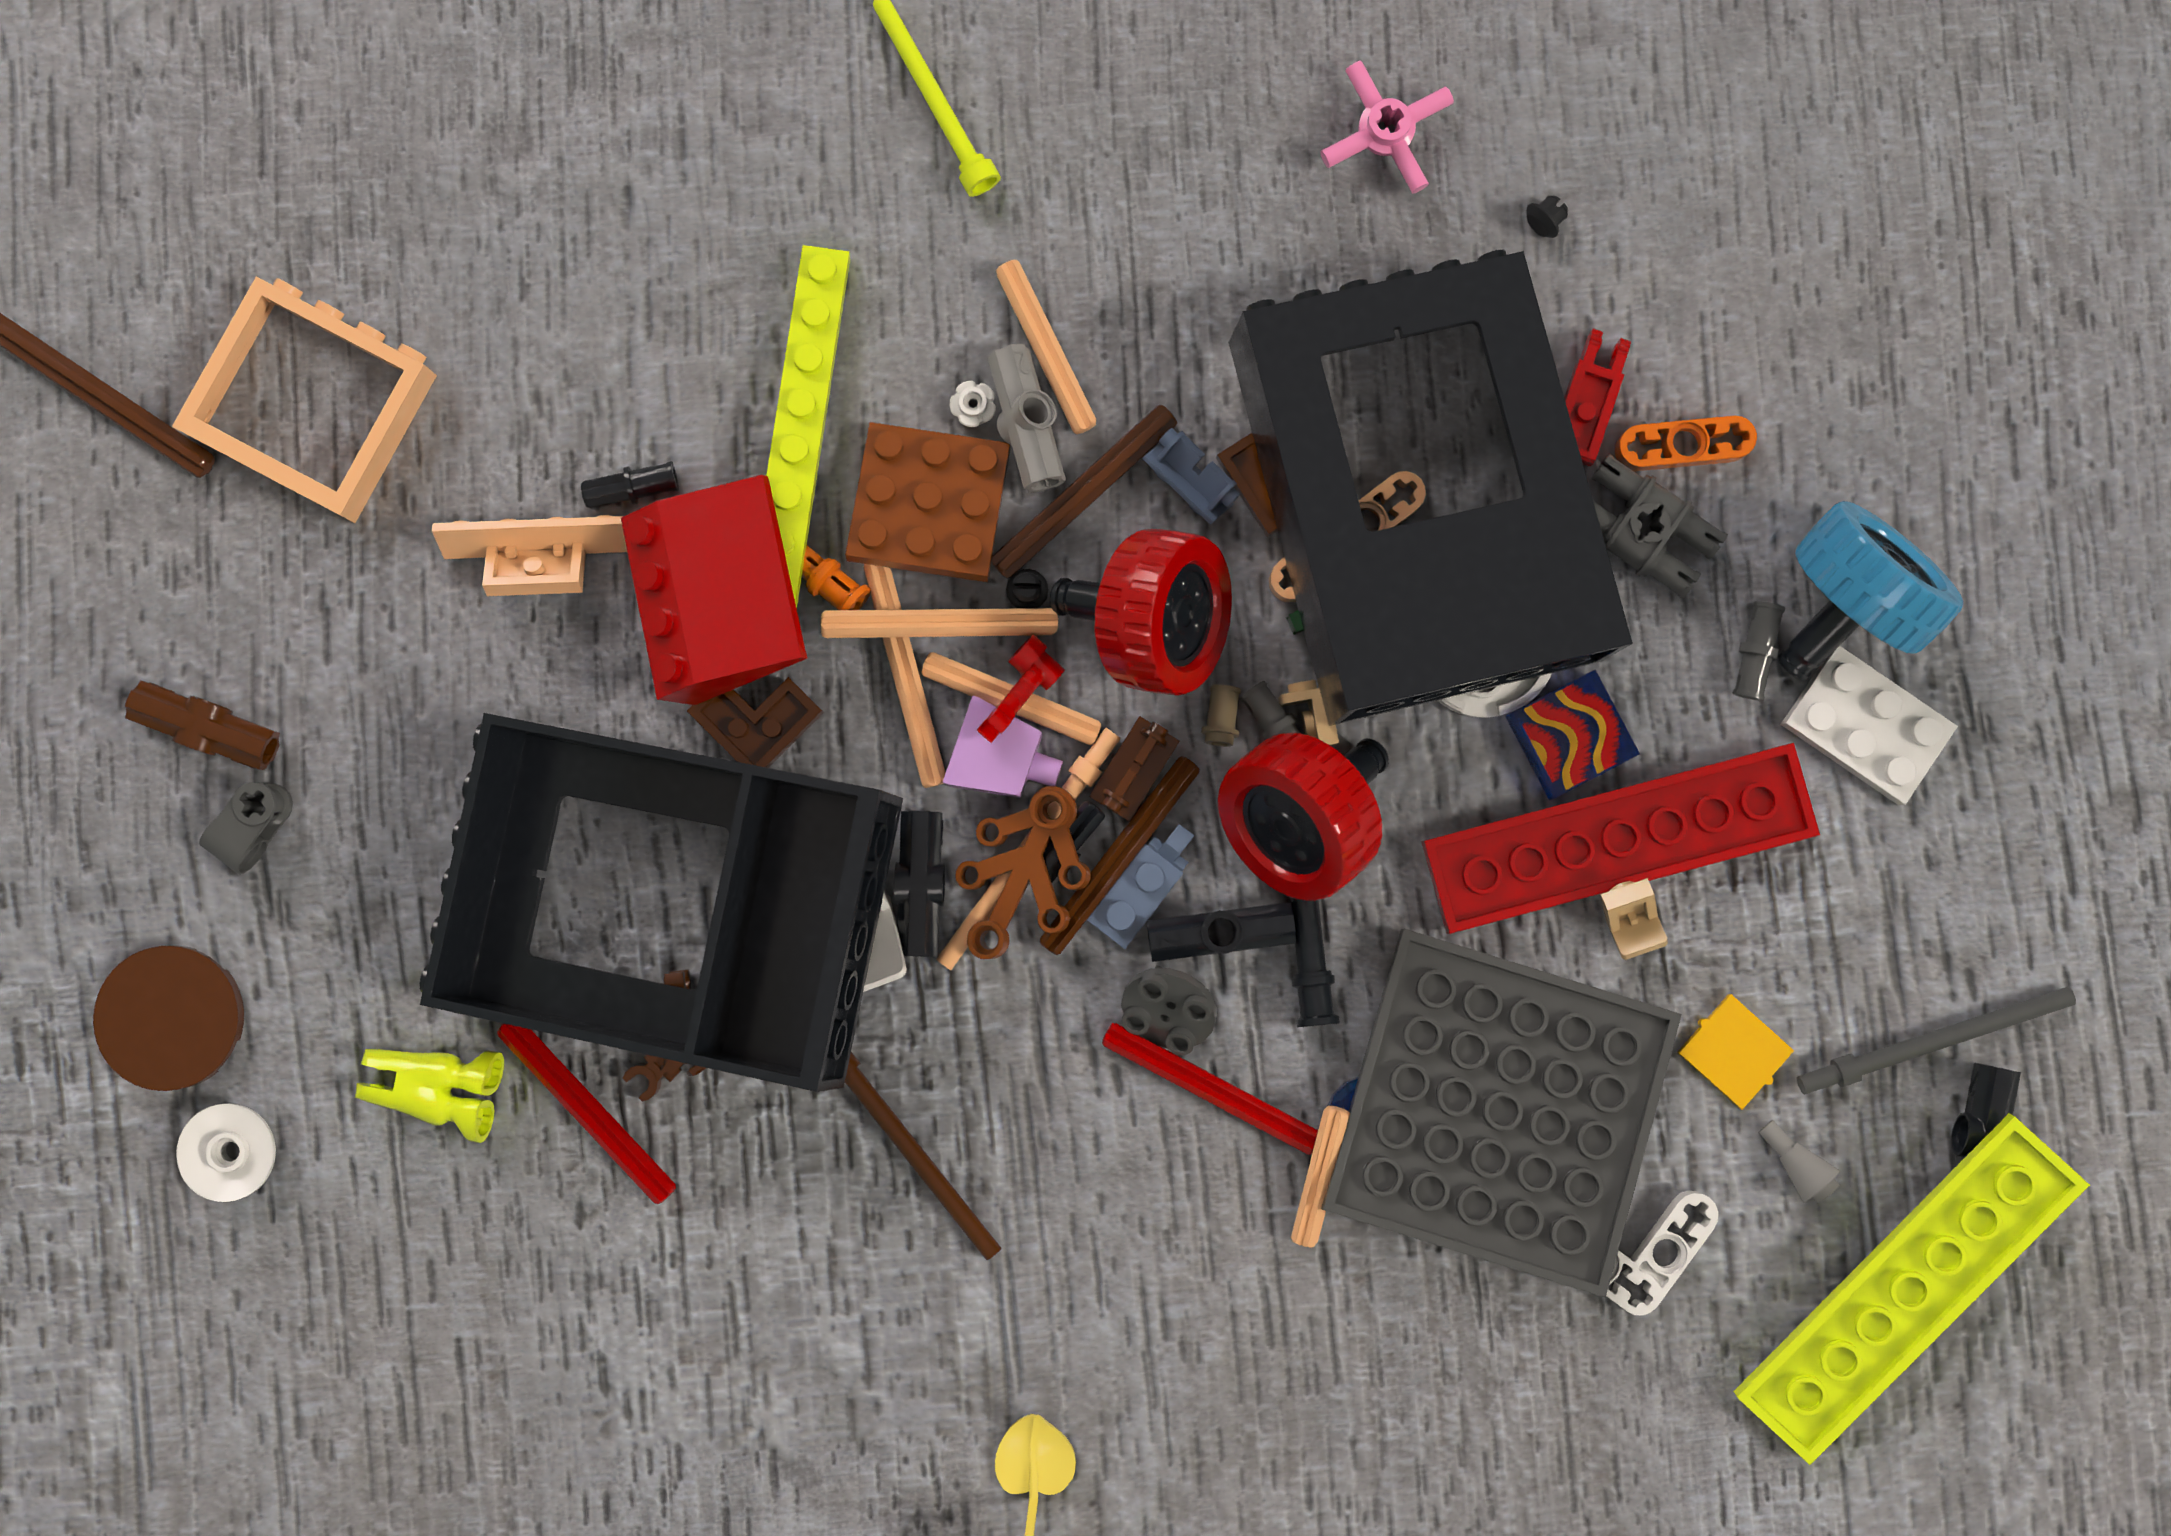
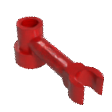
(1035, 669)

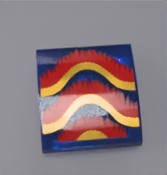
(1572, 735)

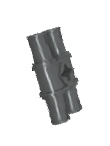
(1670, 518)

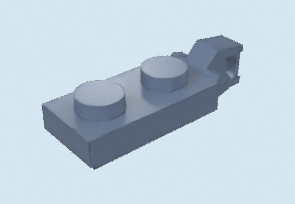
(1142, 887)

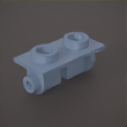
(1205, 491)

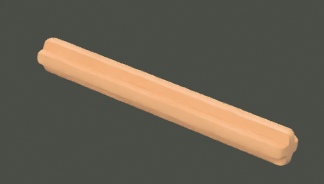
(938, 622)
(907, 682)

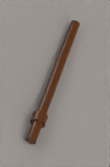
(920, 1160)

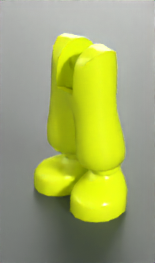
(425, 1087)

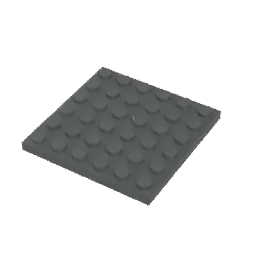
(1502, 1112)

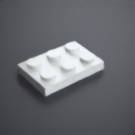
(1869, 725)

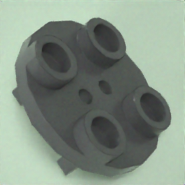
(1150, 999)

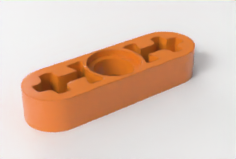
(1720, 452)

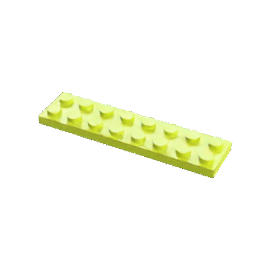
(1910, 1288)

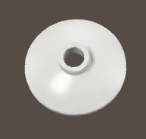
(204, 1157)

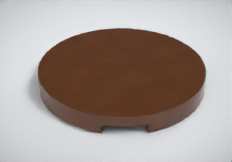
(168, 1018)

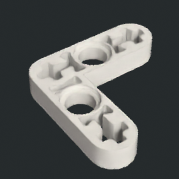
(1642, 1264)

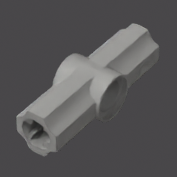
(1026, 418)

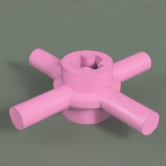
(1382, 141)

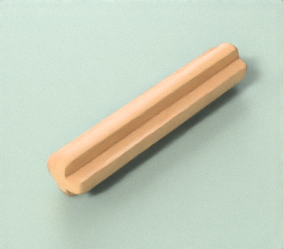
(1321, 1166)

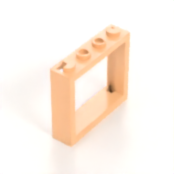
(382, 438)

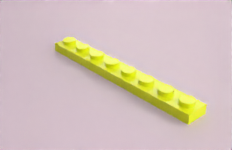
(805, 397)

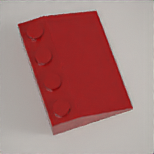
(713, 590)

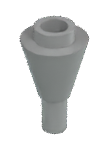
(1807, 1171)

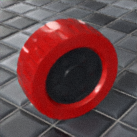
(1156, 611)
(1304, 813)

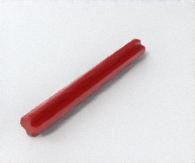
(1211, 1088)
(588, 1112)

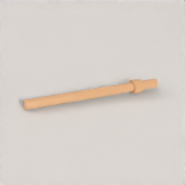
(1083, 773)

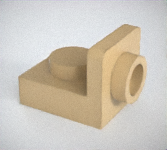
(1314, 720)

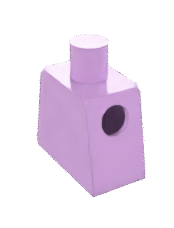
(999, 765)

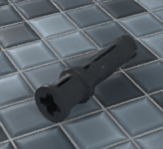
(1313, 979)

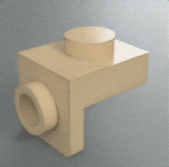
(1633, 918)

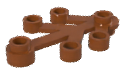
(1026, 866)

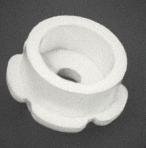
(973, 416)

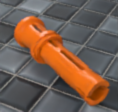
(831, 583)

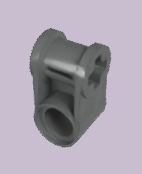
(241, 831)

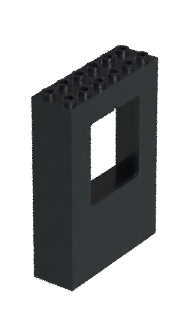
(1451, 596)
(784, 930)

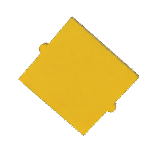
(1735, 1051)

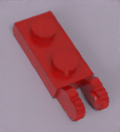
(1594, 394)

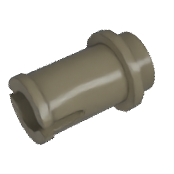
(1222, 716)

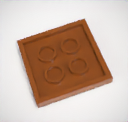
(928, 502)

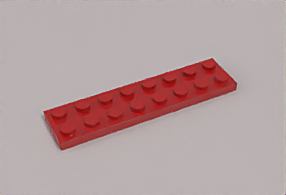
(1620, 838)

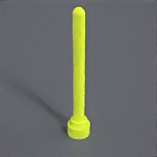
(977, 173)

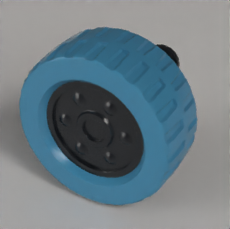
(1871, 582)

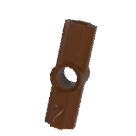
(202, 725)

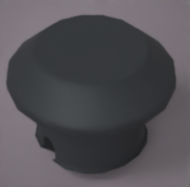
(1546, 216)
(1027, 589)

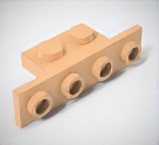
(531, 554)

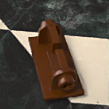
(1134, 768)

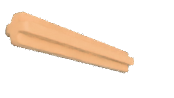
(1046, 346)
(994, 691)

